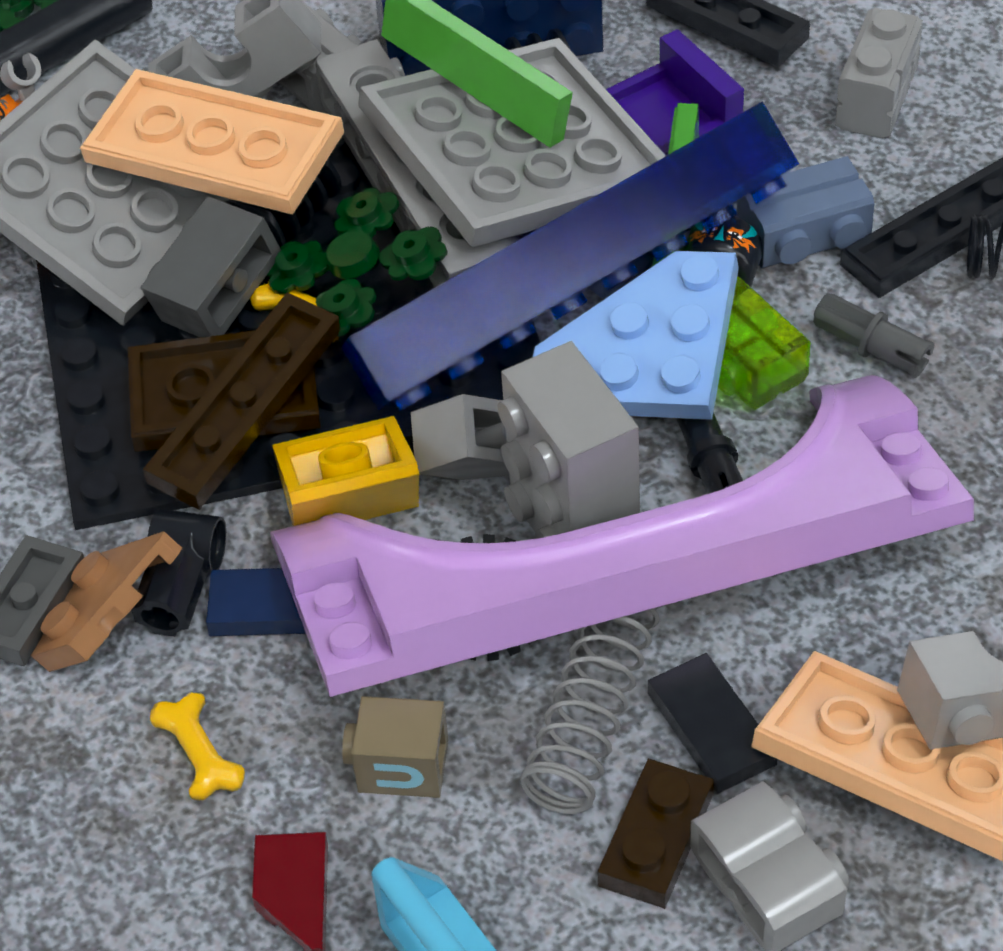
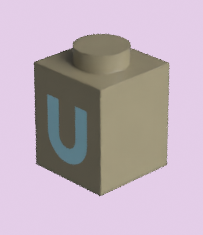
(397, 746)

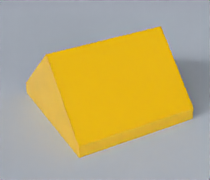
(349, 471)

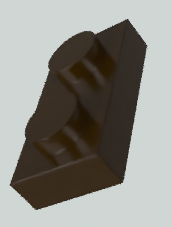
(655, 833)

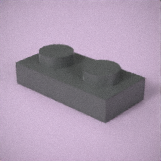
(29, 589)

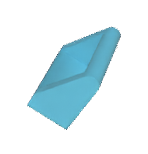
(421, 911)

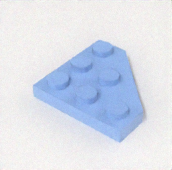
(661, 335)

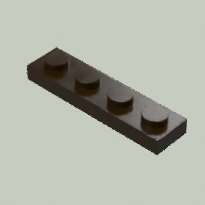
(242, 401)

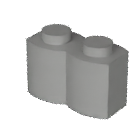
(769, 866)

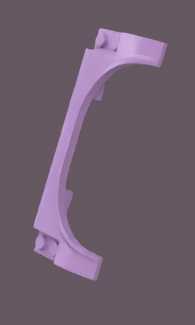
(408, 603)

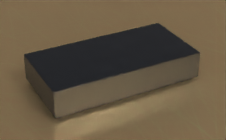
(710, 721)

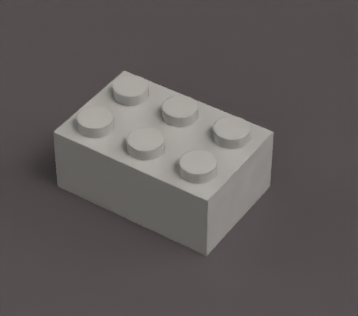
(566, 445)

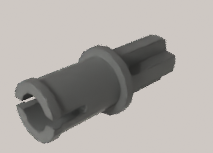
(873, 334)

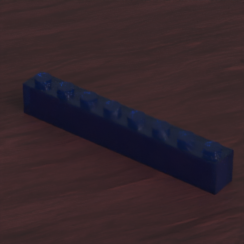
(569, 256)

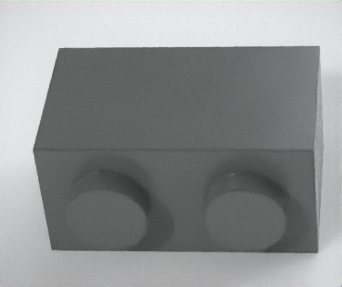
(211, 269)

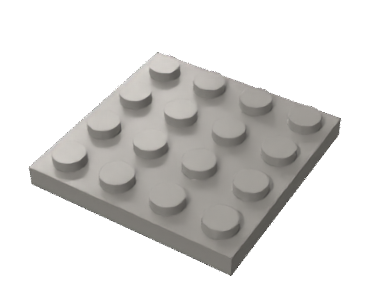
(490, 171)
(76, 217)

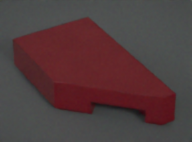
(293, 885)

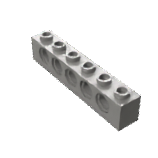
(339, 87)

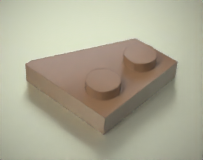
(98, 600)

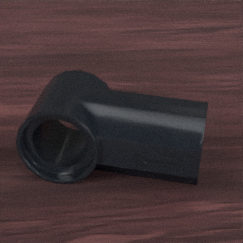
(174, 589)

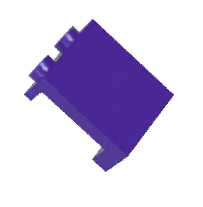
(680, 77)

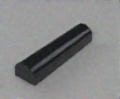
(65, 31)

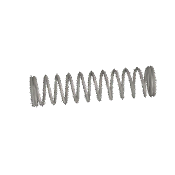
(572, 804)

